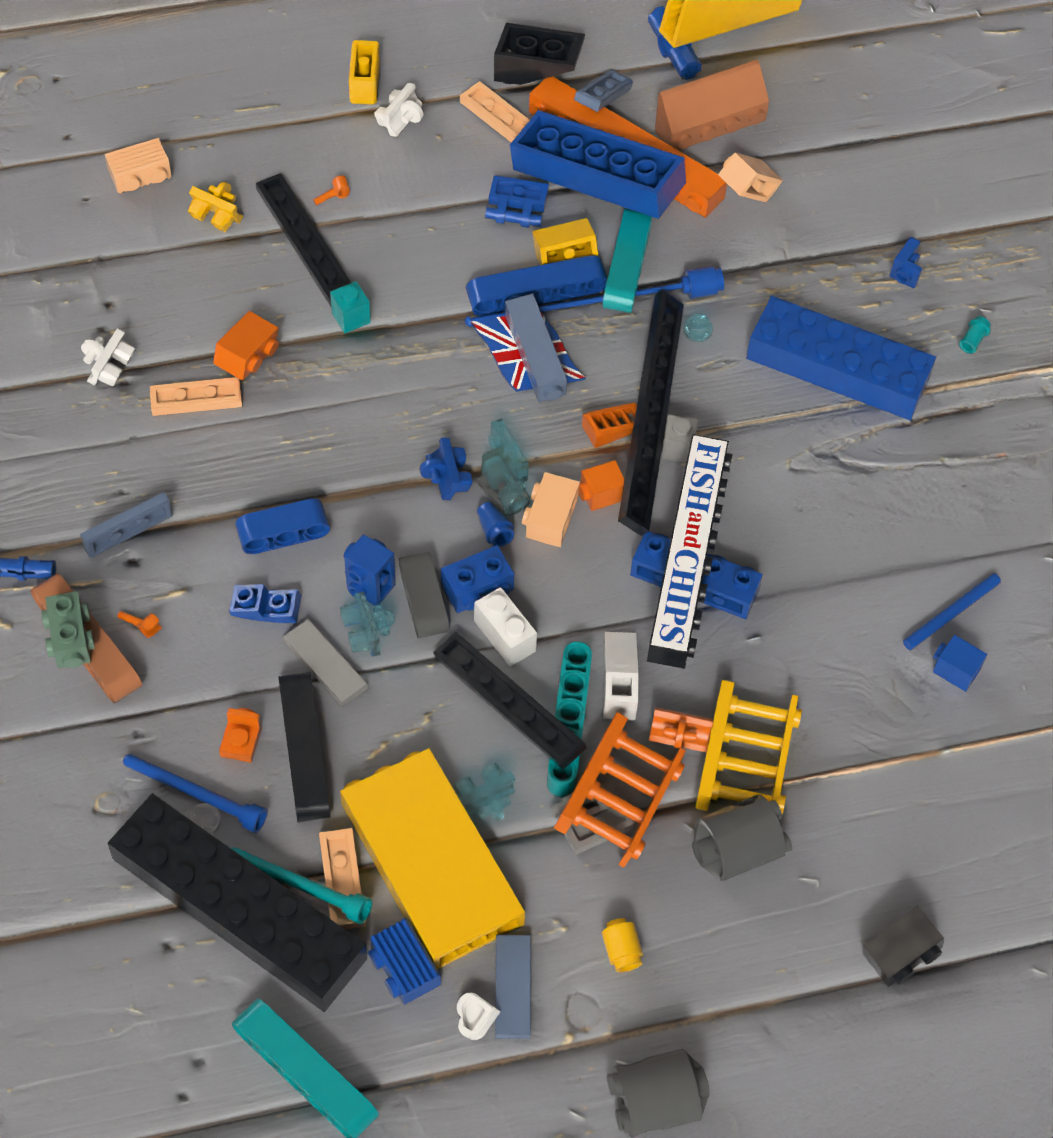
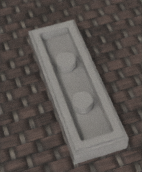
(325, 663)

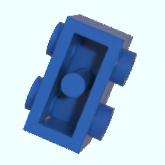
(369, 569)
(476, 577)

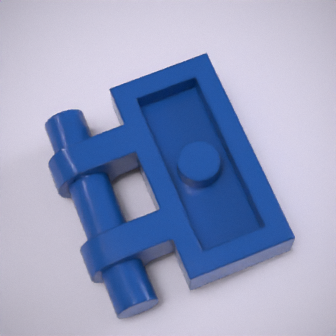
(517, 194)

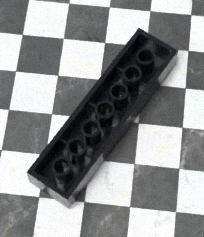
(238, 902)

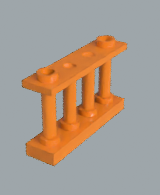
(590, 788)

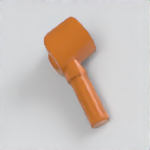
(339, 189)
(147, 626)

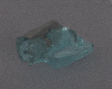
(504, 471)

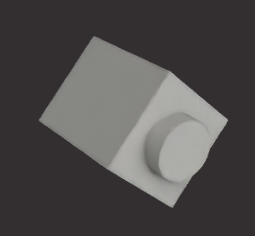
(678, 438)

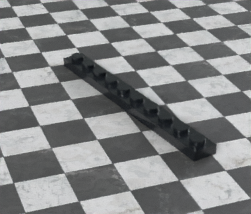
(651, 414)

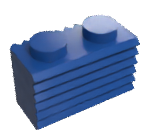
(404, 962)

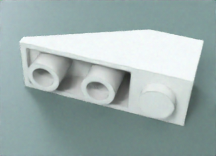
(620, 675)

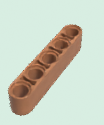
(107, 663)

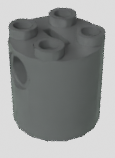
(740, 837)
(659, 1092)

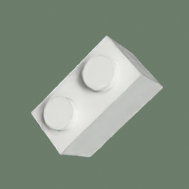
(505, 626)

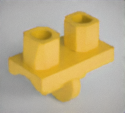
(224, 211)

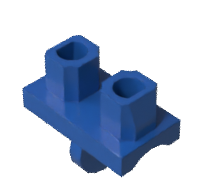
(442, 469)

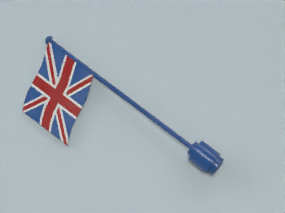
(499, 339)

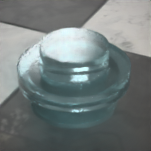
(698, 328)

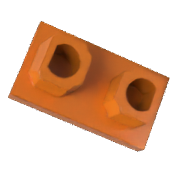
(681, 729)

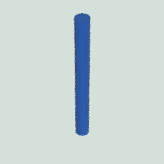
(951, 611)

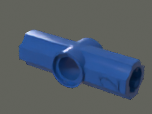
(682, 57)

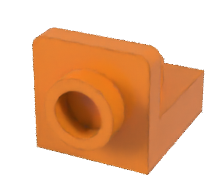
(241, 734)

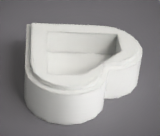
(476, 1016)

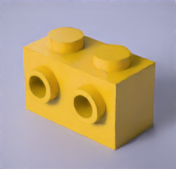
(565, 242)

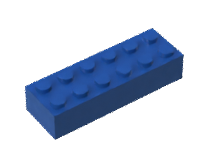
(598, 164)
(840, 357)

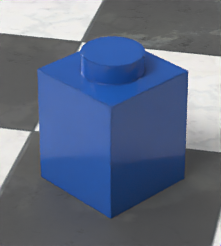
(958, 662)

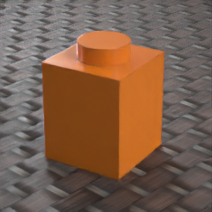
(601, 485)

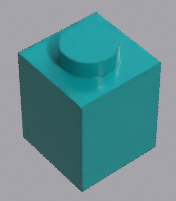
(350, 307)

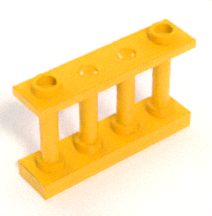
(723, 732)

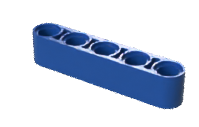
(546, 282)

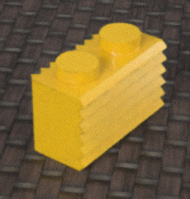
(364, 72)

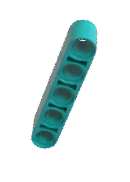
(627, 261)
(571, 705)
(305, 1069)

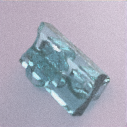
(367, 637)
(488, 797)

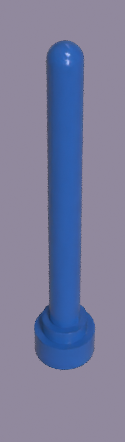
(250, 816)

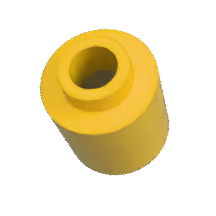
(622, 945)

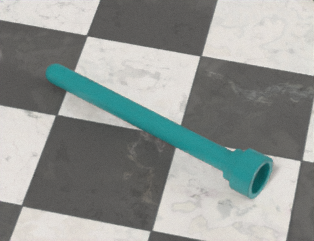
(356, 906)

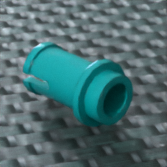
(977, 331)

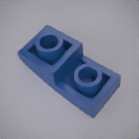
(259, 604)

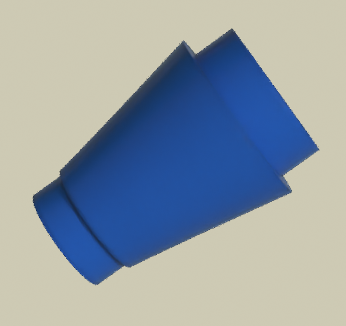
(495, 525)

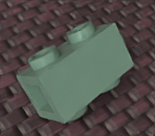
(68, 632)

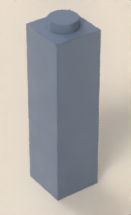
(535, 348)

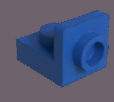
(905, 264)

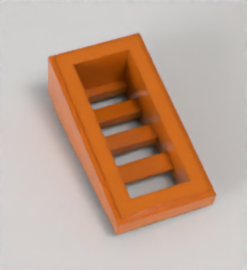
(600, 437)

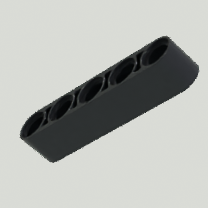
(304, 747)

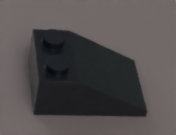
(535, 53)

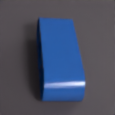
(282, 526)

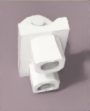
(403, 108)
(103, 369)

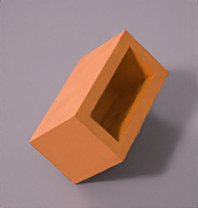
(246, 345)

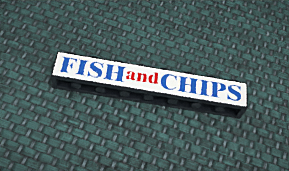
(688, 551)

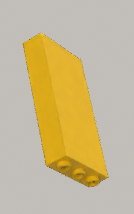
(699, 19)
(432, 857)

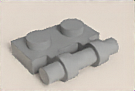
(583, 838)

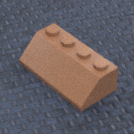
(712, 106)

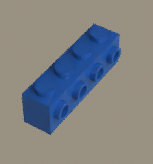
(729, 585)

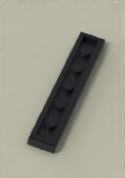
(302, 235)
(510, 701)

